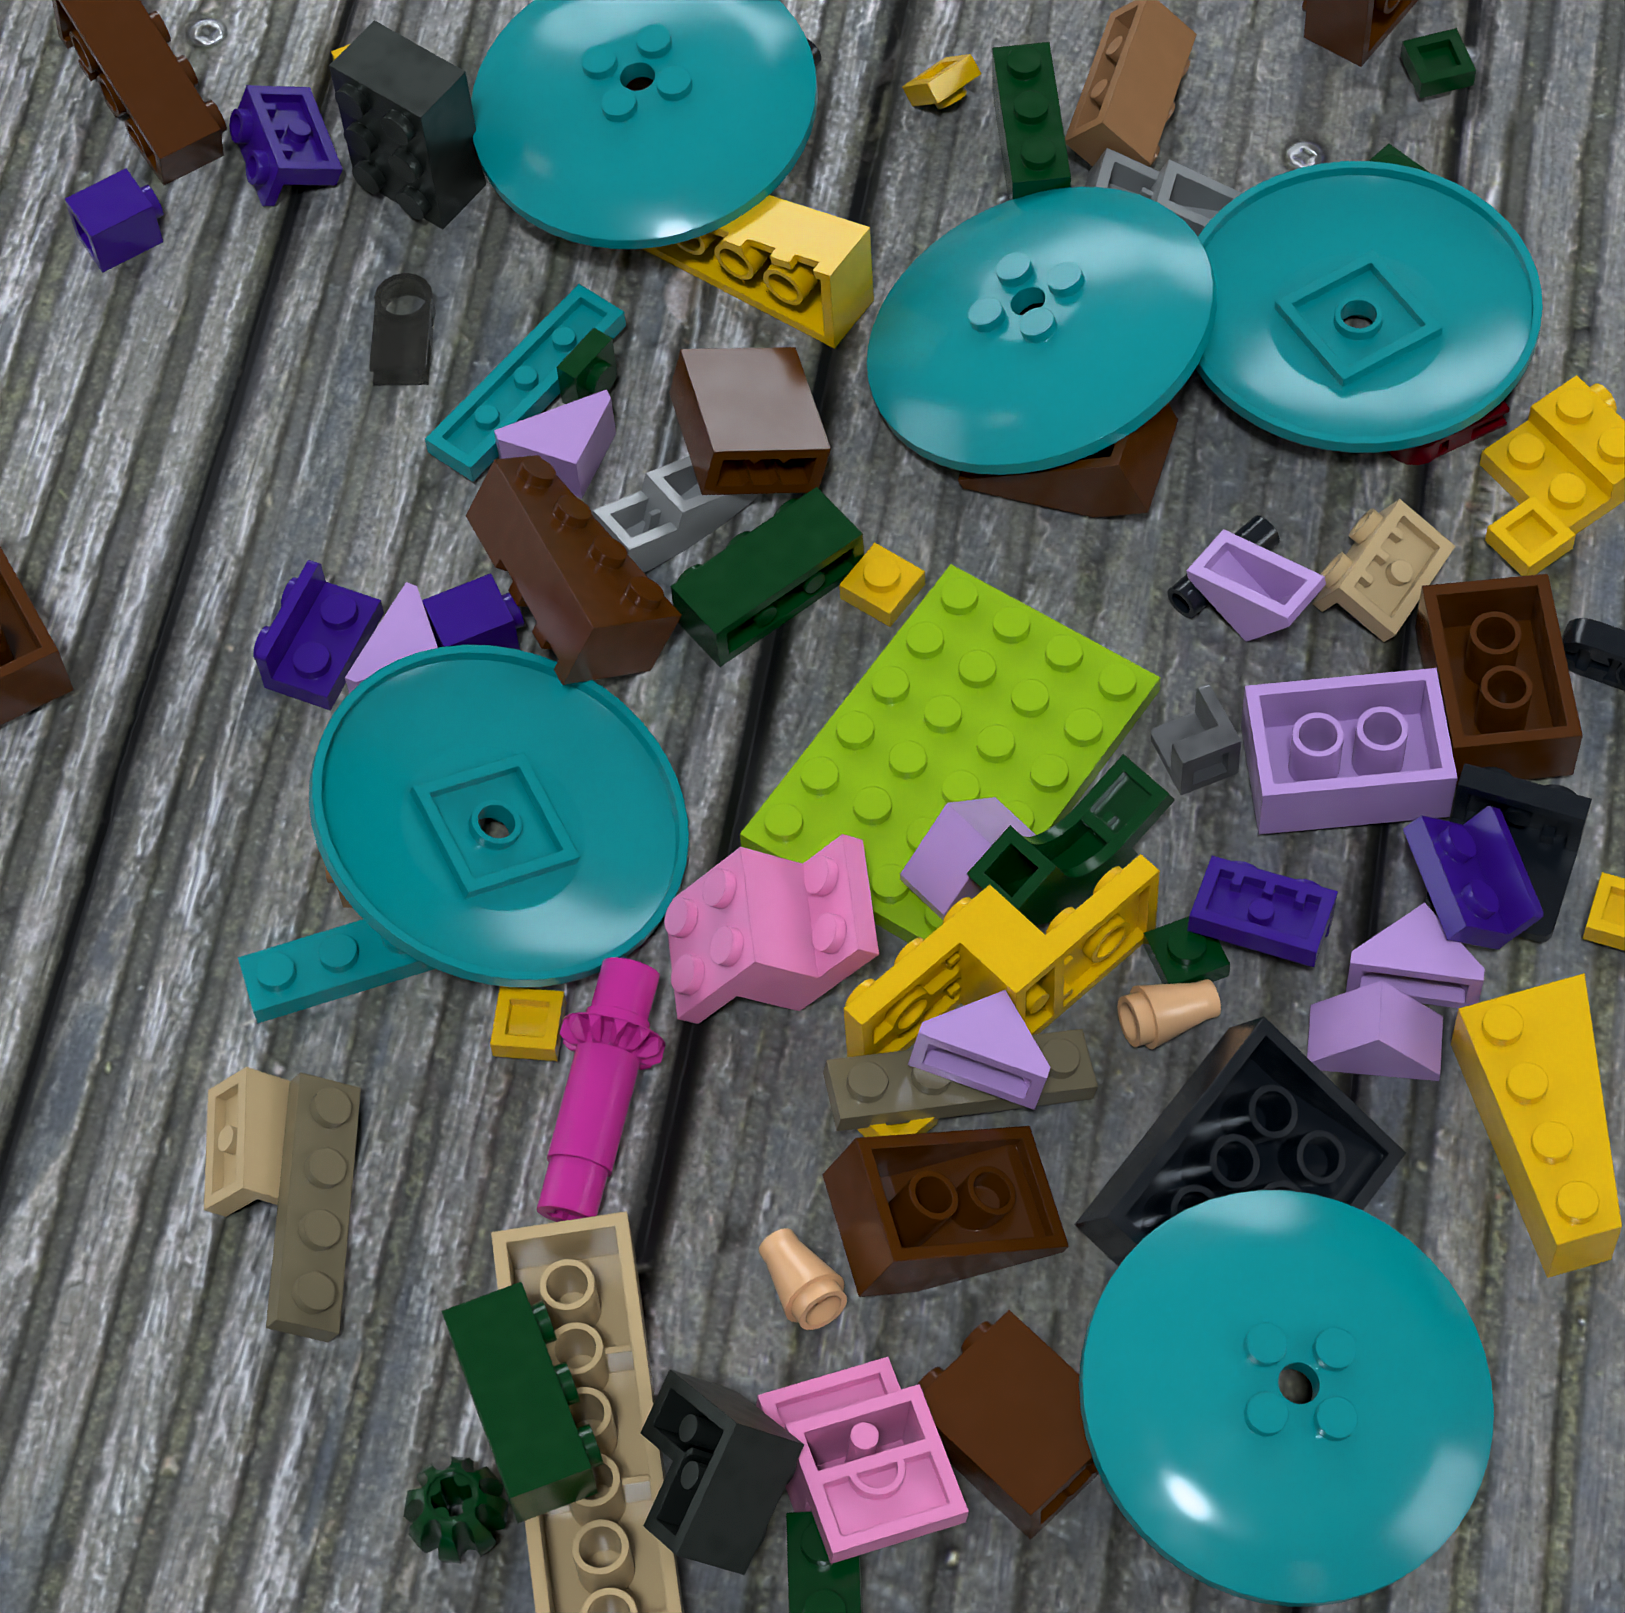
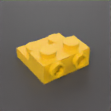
(1565, 454)

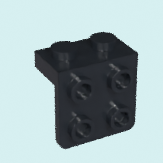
(1544, 824)

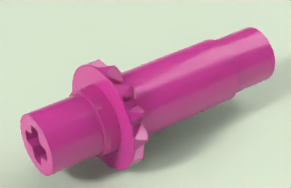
(610, 1049)

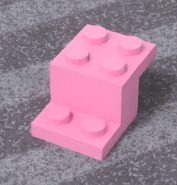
(771, 929)
(867, 1459)

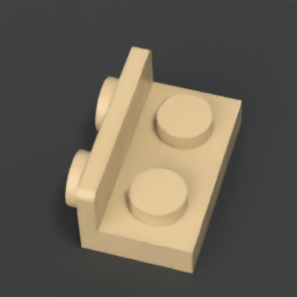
(1384, 568)

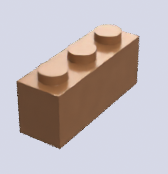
(1132, 83)

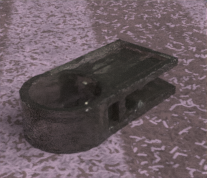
(402, 342)

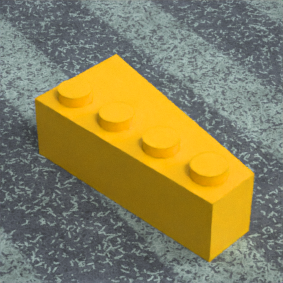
(788, 264)
(1544, 1112)

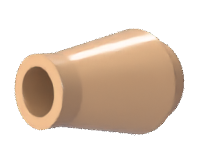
(1164, 1011)
(804, 1282)

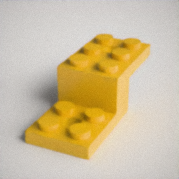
(995, 948)

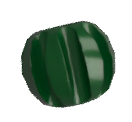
(456, 1485)

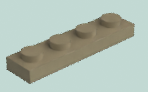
(891, 1092)
(313, 1208)

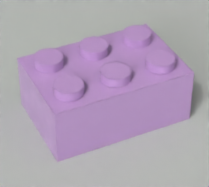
(1348, 751)

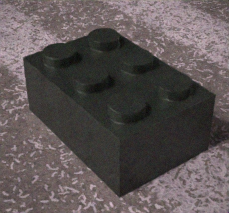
(408, 124)

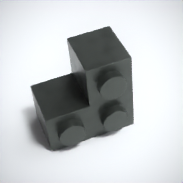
(723, 1471)

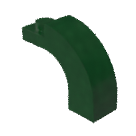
(1068, 860)

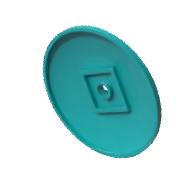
(652, 163)
(1379, 242)
(1040, 389)
(498, 737)
(1229, 1471)

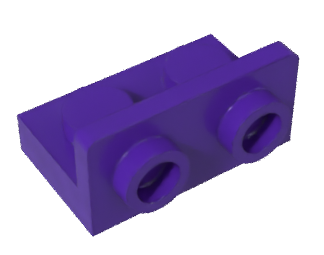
(283, 140)
(315, 638)
(1475, 878)
(1263, 910)

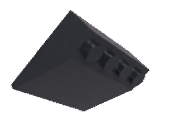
(1243, 1124)

